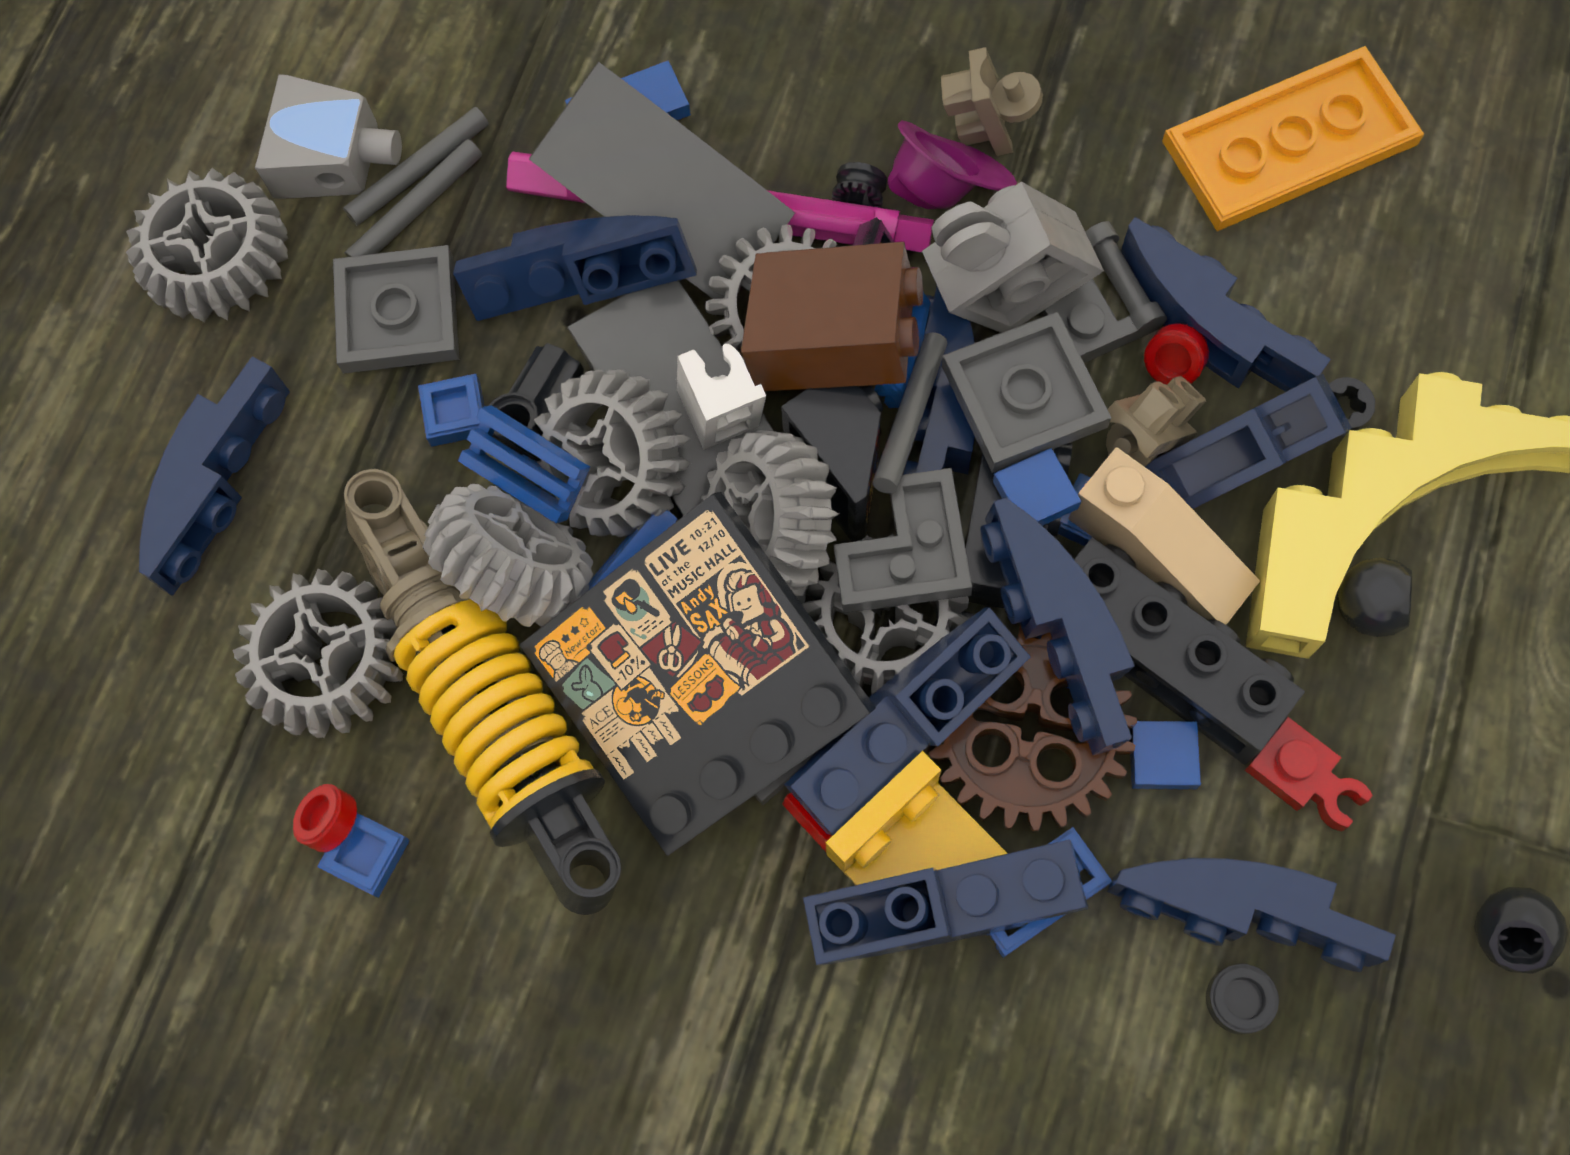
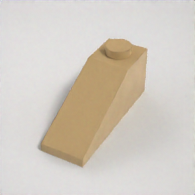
(1163, 536)

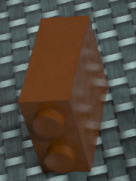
(832, 317)

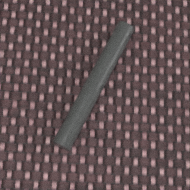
(415, 166)
(416, 200)
(910, 413)

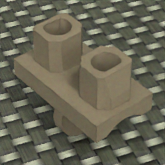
(985, 102)
(1154, 420)

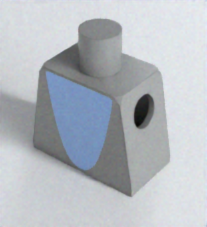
(321, 141)

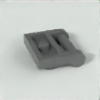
(1087, 312)

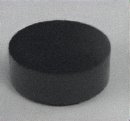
(1242, 999)

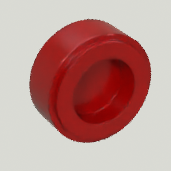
(1176, 352)
(324, 818)

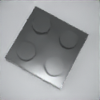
(395, 309)
(1025, 391)

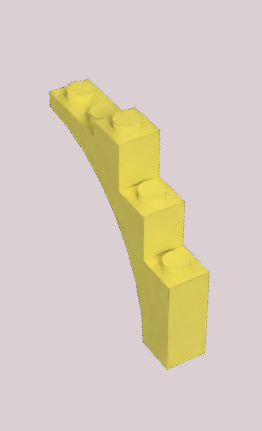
(1438, 442)

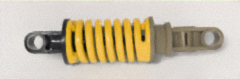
(483, 700)

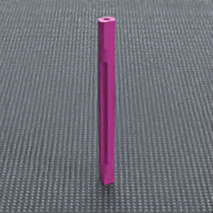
(827, 217)

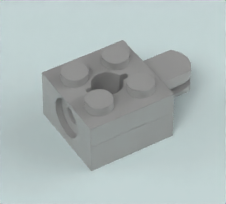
(992, 256)

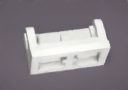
(721, 404)

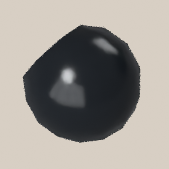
(1376, 597)
(1521, 930)

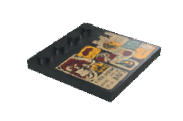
(696, 674)

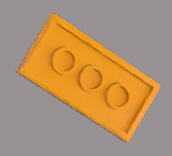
(1291, 138)

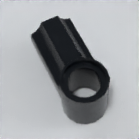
(537, 381)

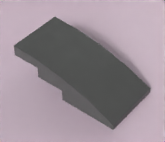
(640, 161)
(644, 337)

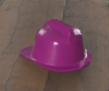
(941, 171)

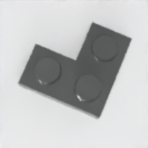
(917, 564)

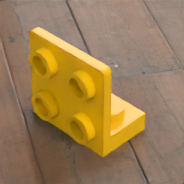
(909, 829)

